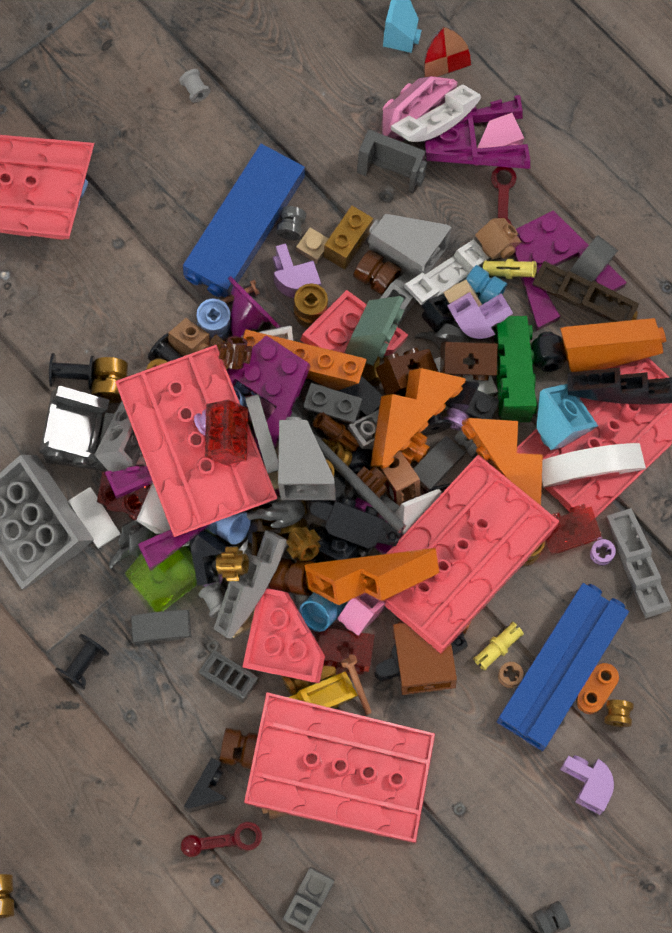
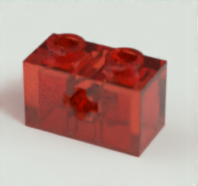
(585, 533)
(361, 646)

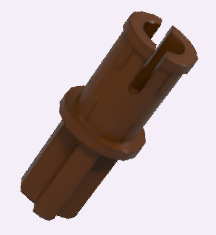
(335, 431)

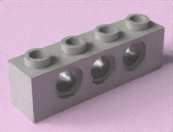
(119, 445)

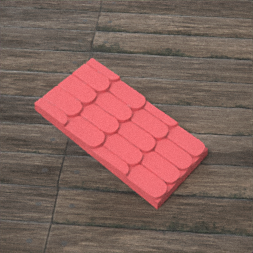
(41, 185)
(162, 414)
(616, 425)
(481, 539)
(340, 768)

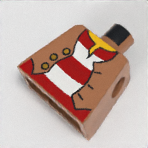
(402, 480)

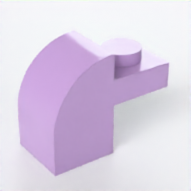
(290, 277)
(477, 320)
(597, 782)

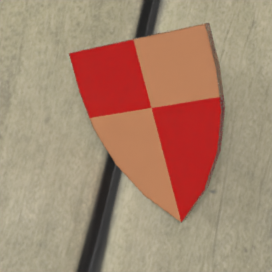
(446, 53)

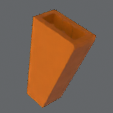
(611, 343)

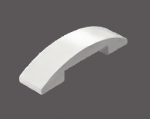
(439, 120)
(447, 274)
(592, 462)

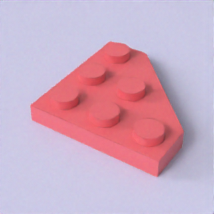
(338, 323)
(282, 641)

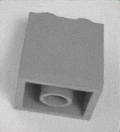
(409, 242)
(302, 466)

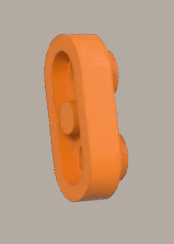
(597, 687)

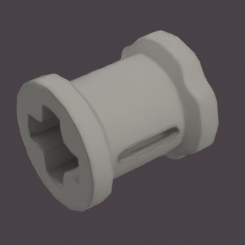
(194, 85)
(213, 597)

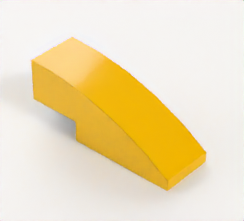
(328, 692)

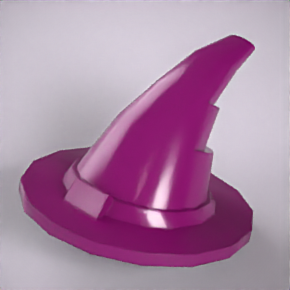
(246, 312)

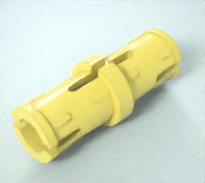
(526, 269)
(498, 646)

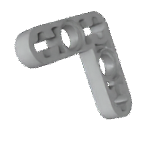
(262, 433)

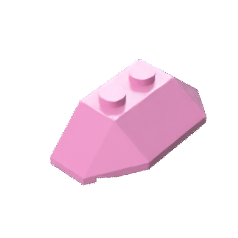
(415, 101)

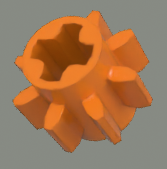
(417, 449)

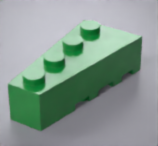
(515, 370)

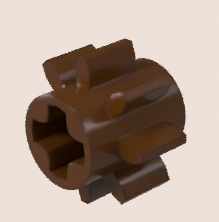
(235, 352)
(374, 480)

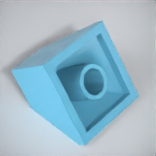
(401, 26)
(562, 417)

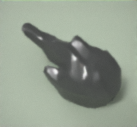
(446, 333)
(284, 511)
(131, 536)

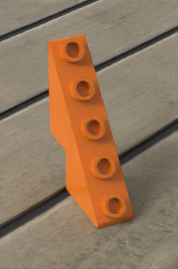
(327, 367)
(404, 416)
(498, 446)
(375, 575)

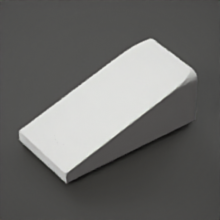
(94, 517)

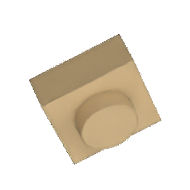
(312, 245)

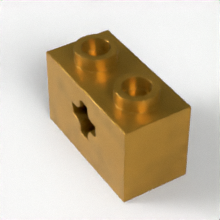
(348, 237)

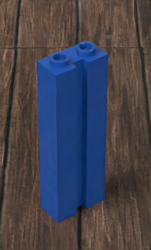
(243, 221)
(563, 666)

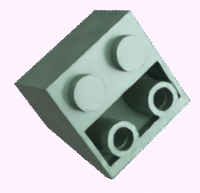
(375, 328)

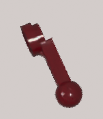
(503, 191)
(193, 845)

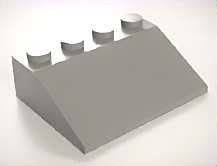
(36, 522)

